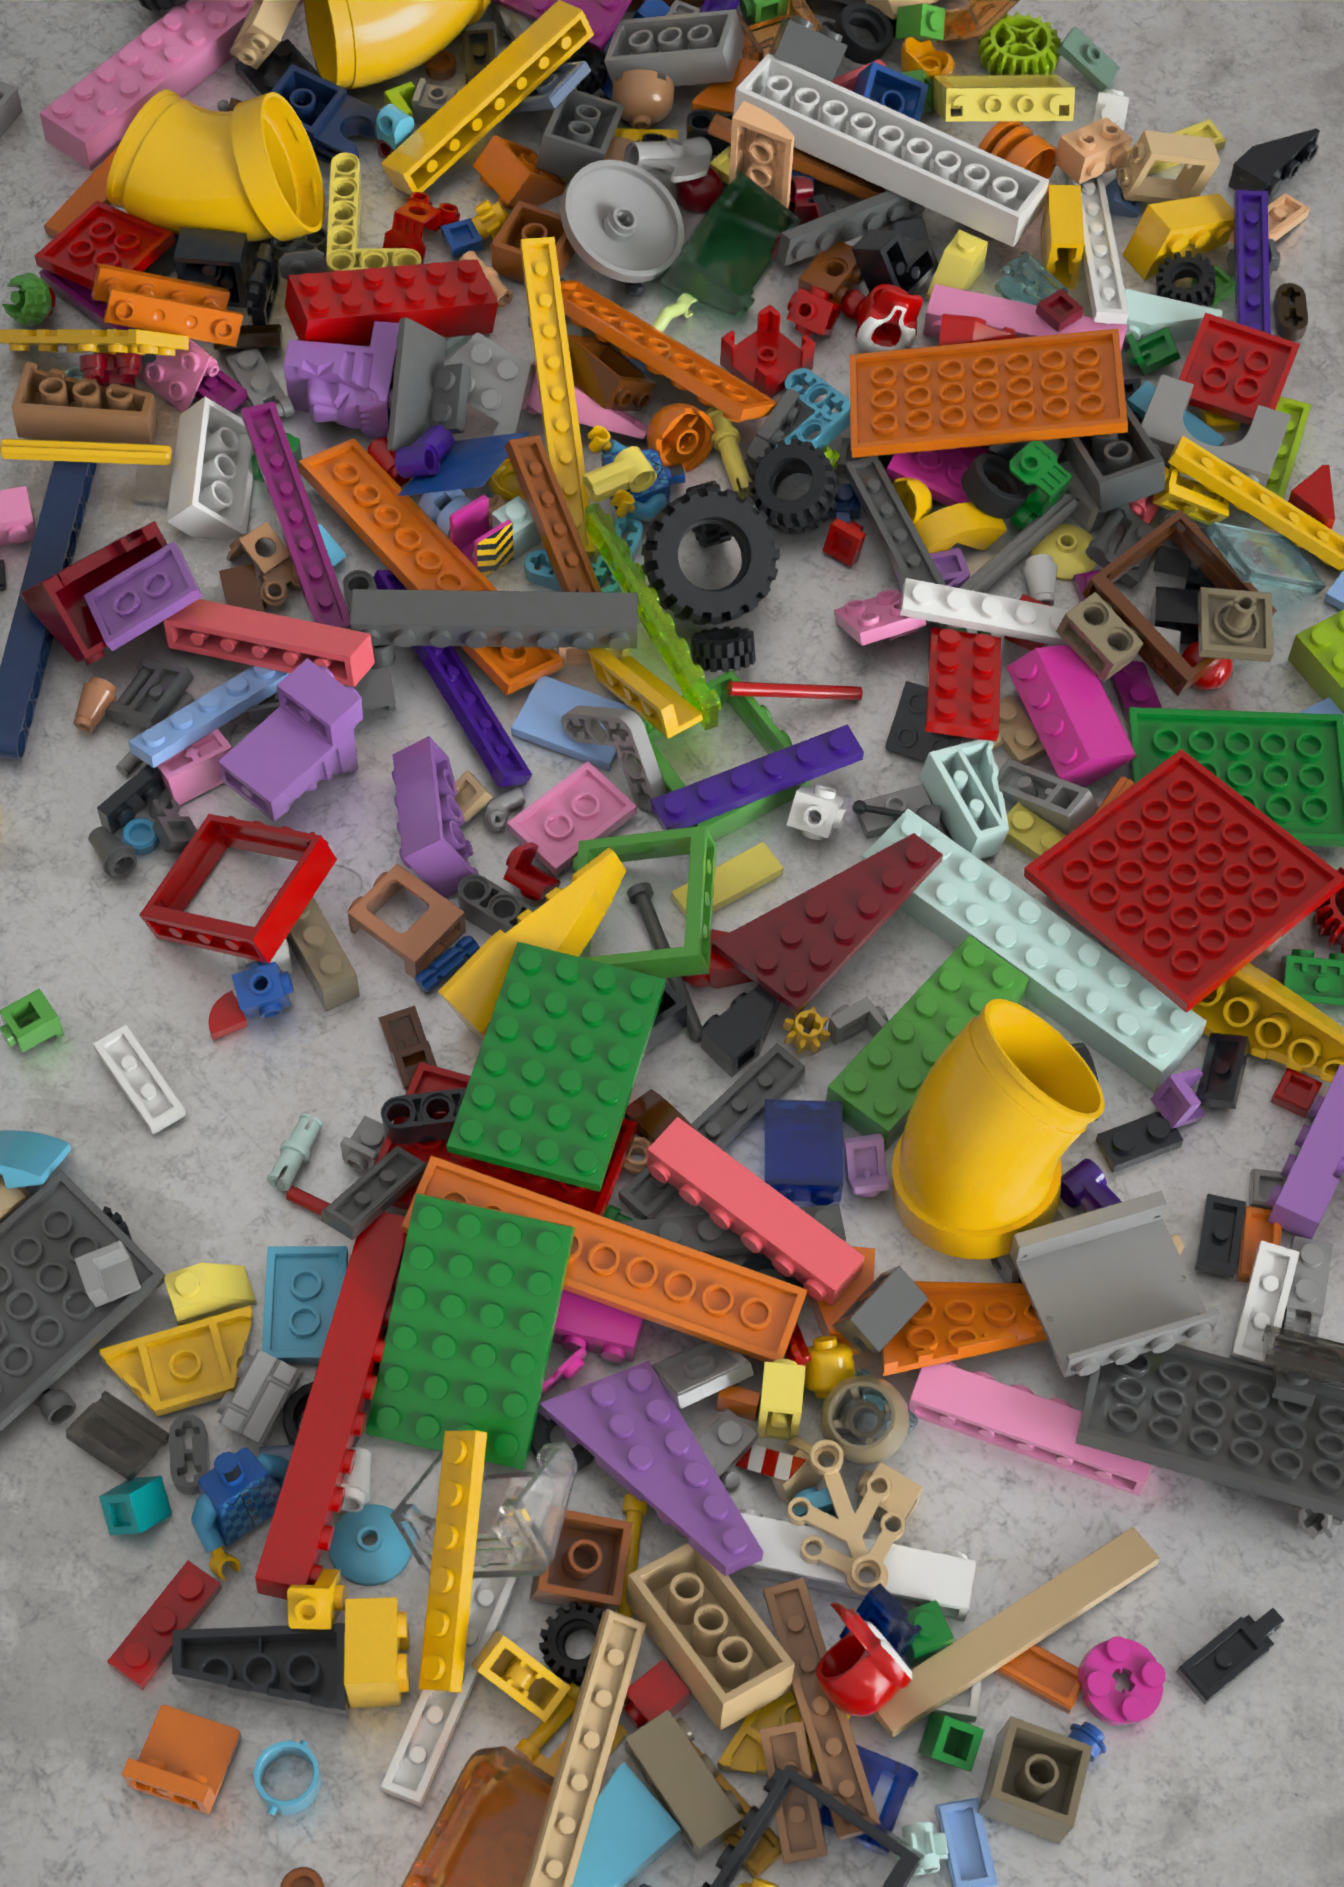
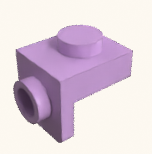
(866, 1165)

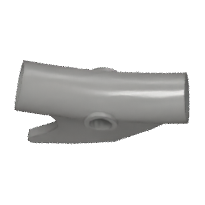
(677, 158)

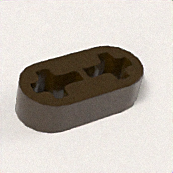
(1284, 311)

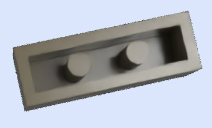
(323, 958)
(684, 1782)

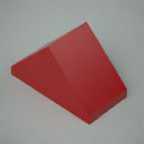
(1315, 496)

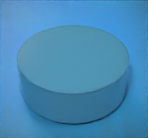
(140, 836)

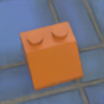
(513, 174)

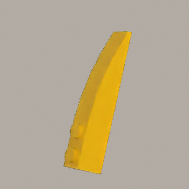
(558, 925)
(1276, 1022)

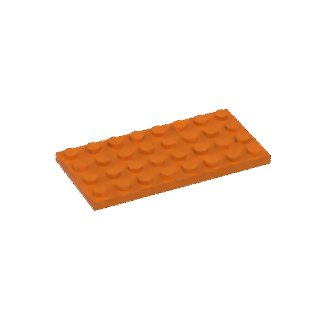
(987, 393)

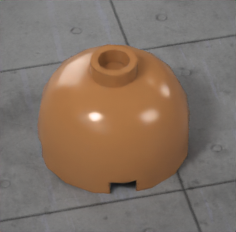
(645, 97)

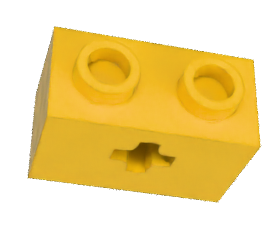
(520, 1676)

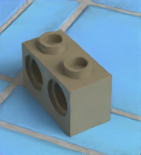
(1094, 641)

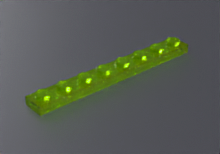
(656, 623)

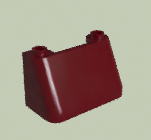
(61, 599)

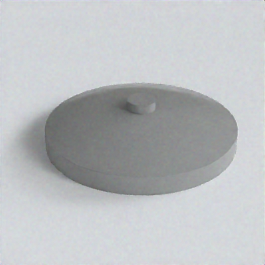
(622, 221)

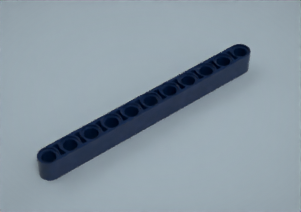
(28, 638)

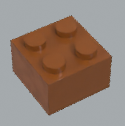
(524, 223)
(587, 1563)

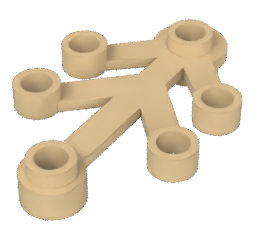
(847, 1526)

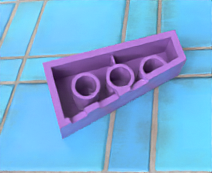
(430, 817)
(1316, 1169)

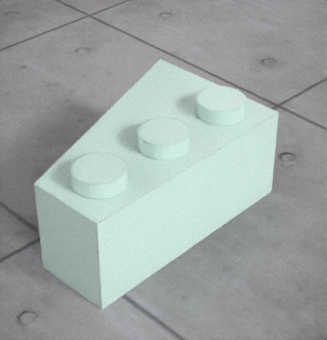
(967, 789)

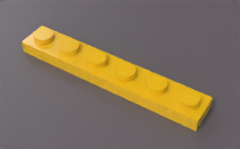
(1259, 502)
(452, 1561)

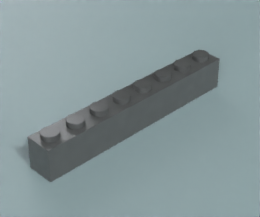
(496, 618)

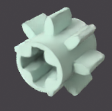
(932, 1845)

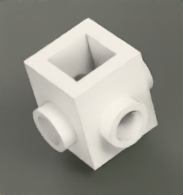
(805, 810)

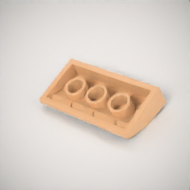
(762, 151)

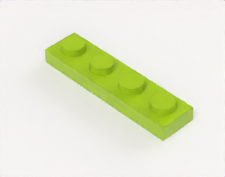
(1288, 451)

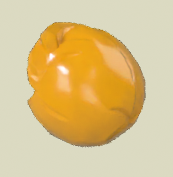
(922, 55)

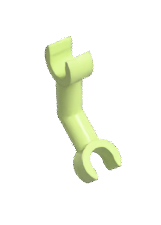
(674, 310)

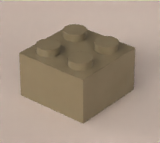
(1035, 1779)

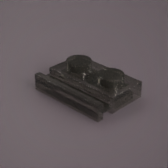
(1303, 1353)
(117, 1436)

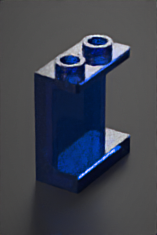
(804, 1149)

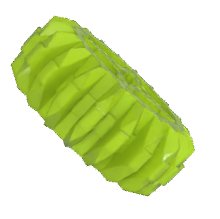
(1019, 47)

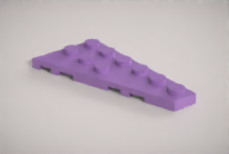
(653, 1454)

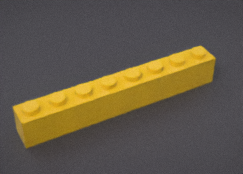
(487, 98)

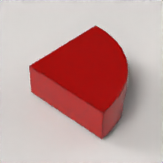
(226, 1016)

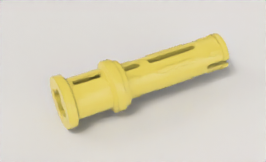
(726, 442)

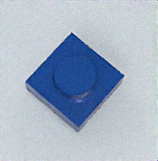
(461, 237)

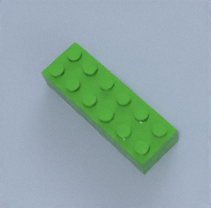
(890, 1069)

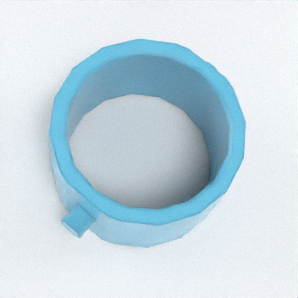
(271, 1754)

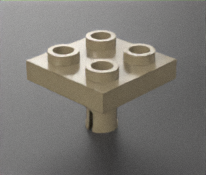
(1235, 624)

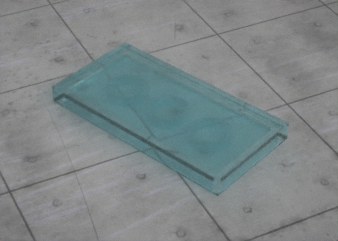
(1265, 558)

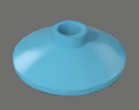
(365, 1563)

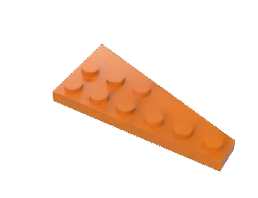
(962, 1323)

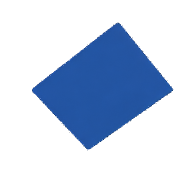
(465, 466)

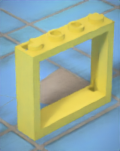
(1003, 97)

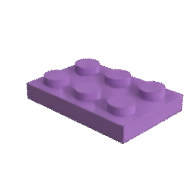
(143, 596)

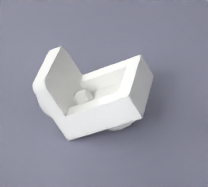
(1113, 106)

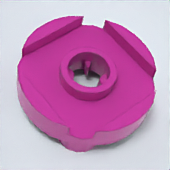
(1098, 1685)

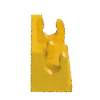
(1191, 498)

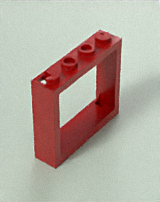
(166, 907)

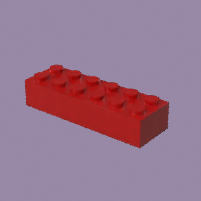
(344, 305)

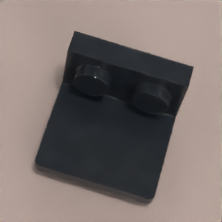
(908, 727)

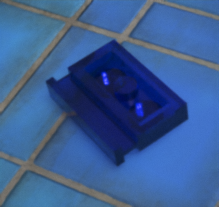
(889, 1618)

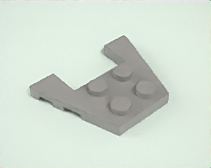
(497, 381)

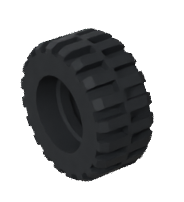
(749, 531)

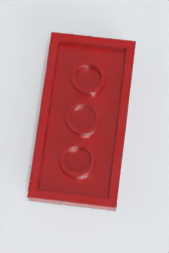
(963, 684)

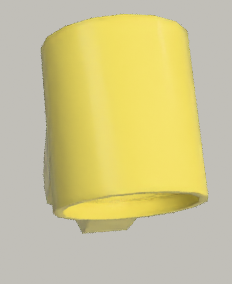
(628, 471)

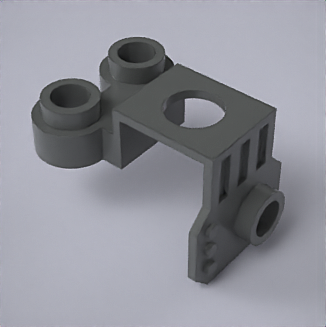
(302, 254)

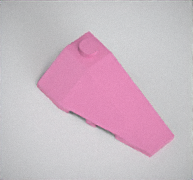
(592, 414)

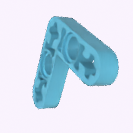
(822, 418)
(545, 577)

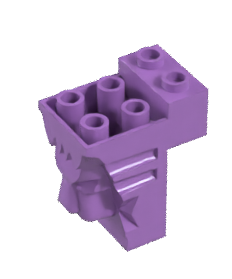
(345, 380)
(298, 743)

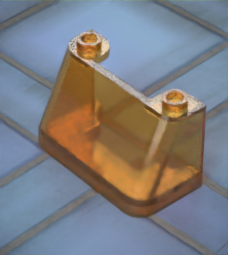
(485, 1824)

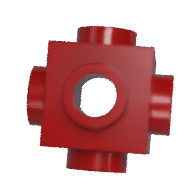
(813, 311)

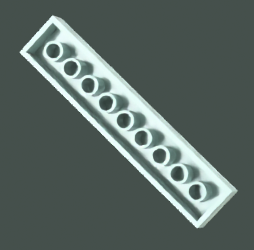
(1067, 970)

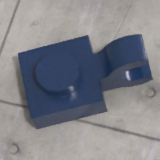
(847, 504)

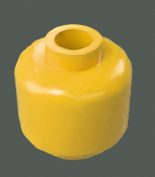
(828, 1366)

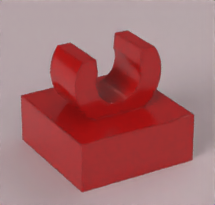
(844, 541)

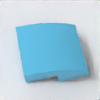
(29, 1157)

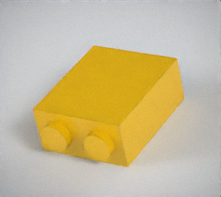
(1062, 233)

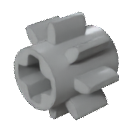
(1316, 1522)

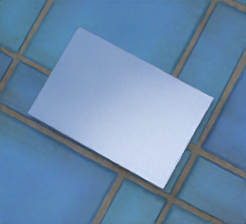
(541, 720)

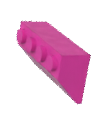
(1071, 714)

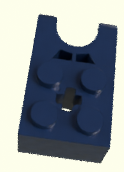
(326, 112)

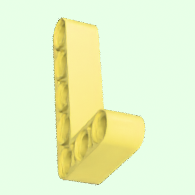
(344, 223)

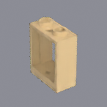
(262, 30)
(1195, 152)

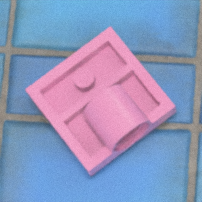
(876, 618)

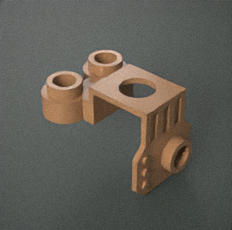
(275, 570)

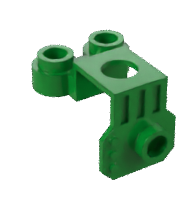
(1038, 467)

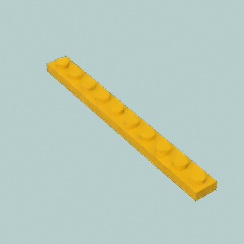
(555, 376)

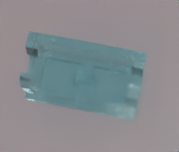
(1026, 281)

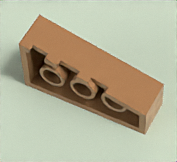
(81, 410)

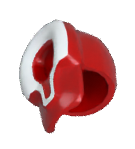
(887, 319)
(861, 1668)

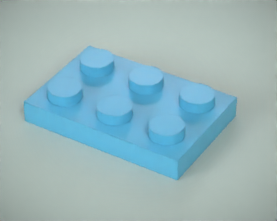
(301, 1300)

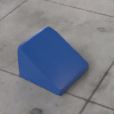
(652, 8)

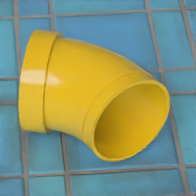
(381, 39)
(219, 168)
(992, 1133)

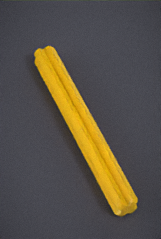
(86, 452)

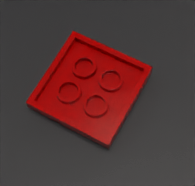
(105, 238)
(1236, 368)

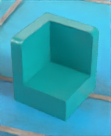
(135, 1505)

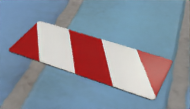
(770, 1462)

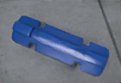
(446, 964)

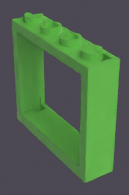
(761, 725)
(696, 841)

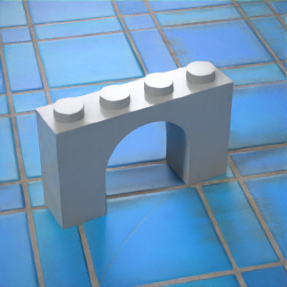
(1250, 456)

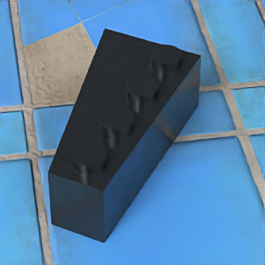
(267, 1664)

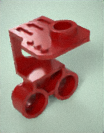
(413, 217)

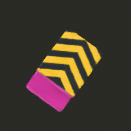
(471, 534)

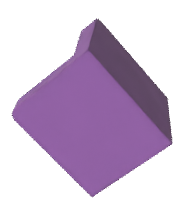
(1177, 1100)

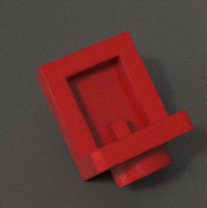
(528, 878)

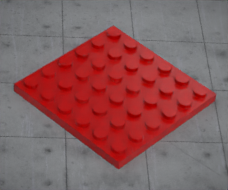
(1184, 879)

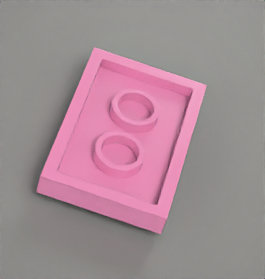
(572, 811)

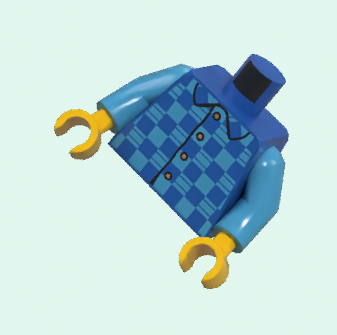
(647, 503)
(234, 1500)

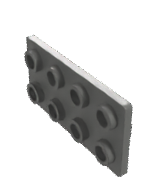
(424, 387)

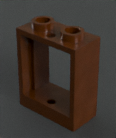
(608, 375)

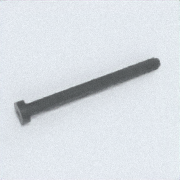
(641, 895)

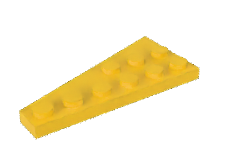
(91, 340)

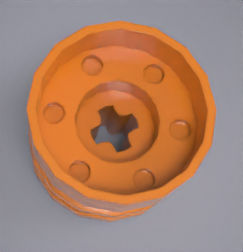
(1021, 147)

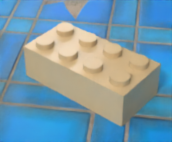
(710, 1635)

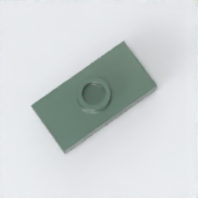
(1088, 59)

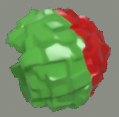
(32, 302)

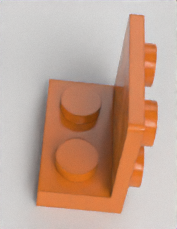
(183, 1759)

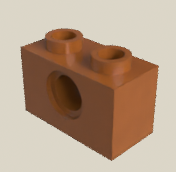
(833, 271)

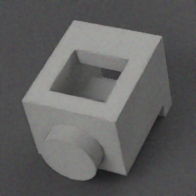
(429, 100)

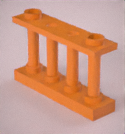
(166, 305)

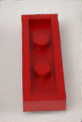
(175, 1609)

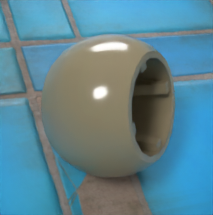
(880, 1441)

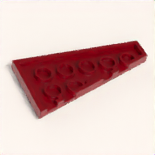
(815, 934)

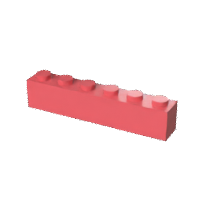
(269, 640)
(754, 1212)

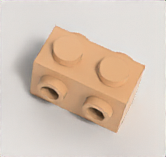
(1092, 150)

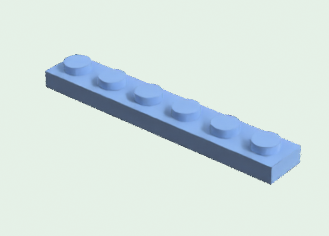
(205, 715)

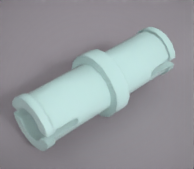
(294, 1152)

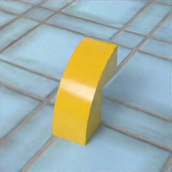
(959, 524)

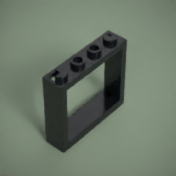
(778, 1788)

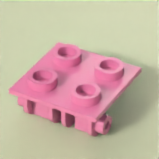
(180, 375)

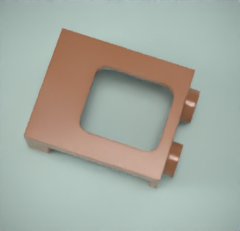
(426, 937)

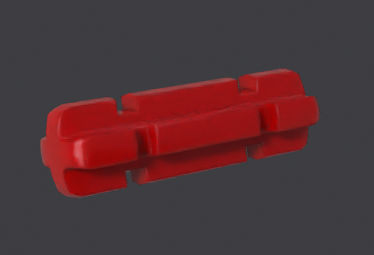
(797, 1348)

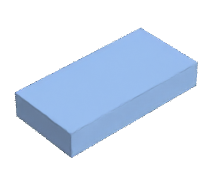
(967, 1844)

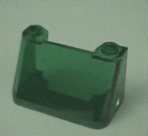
(730, 247)

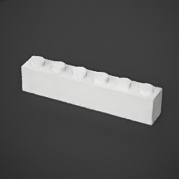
(913, 1572)

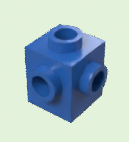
(263, 989)

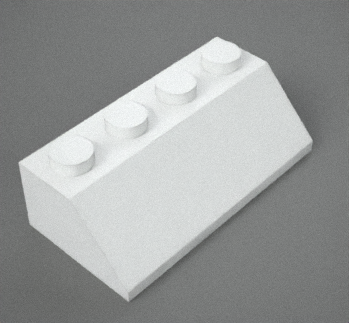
(211, 473)

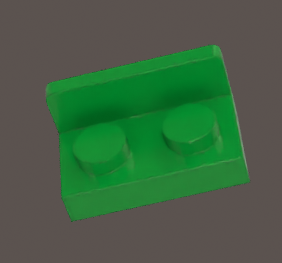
(1315, 978)

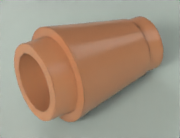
(93, 702)

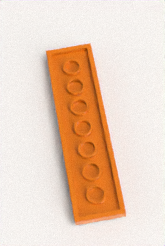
(663, 354)

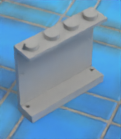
(1110, 1285)

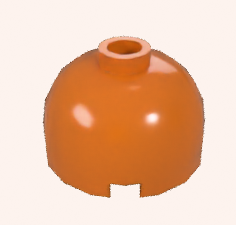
(680, 435)

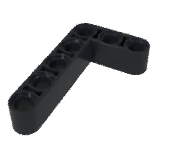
(419, 1109)

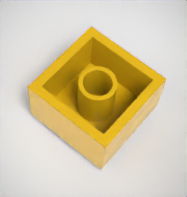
(373, 1653)

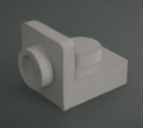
(364, 1145)

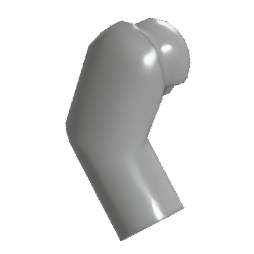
(499, 807)

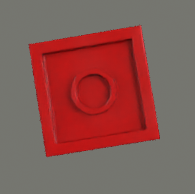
(766, 355)

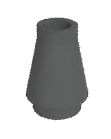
(113, 853)

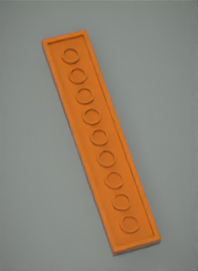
(414, 549)
(643, 1270)

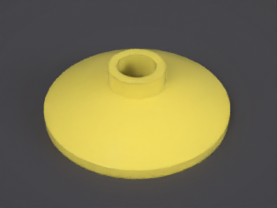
(1069, 558)

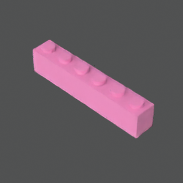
(1000, 314)
(1018, 1422)

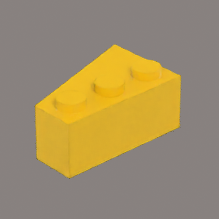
(1178, 226)

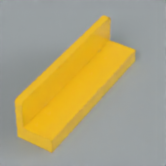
(644, 692)

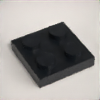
(273, 68)

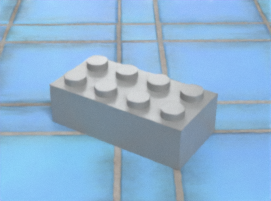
(682, 46)

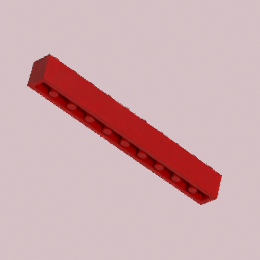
(334, 1412)

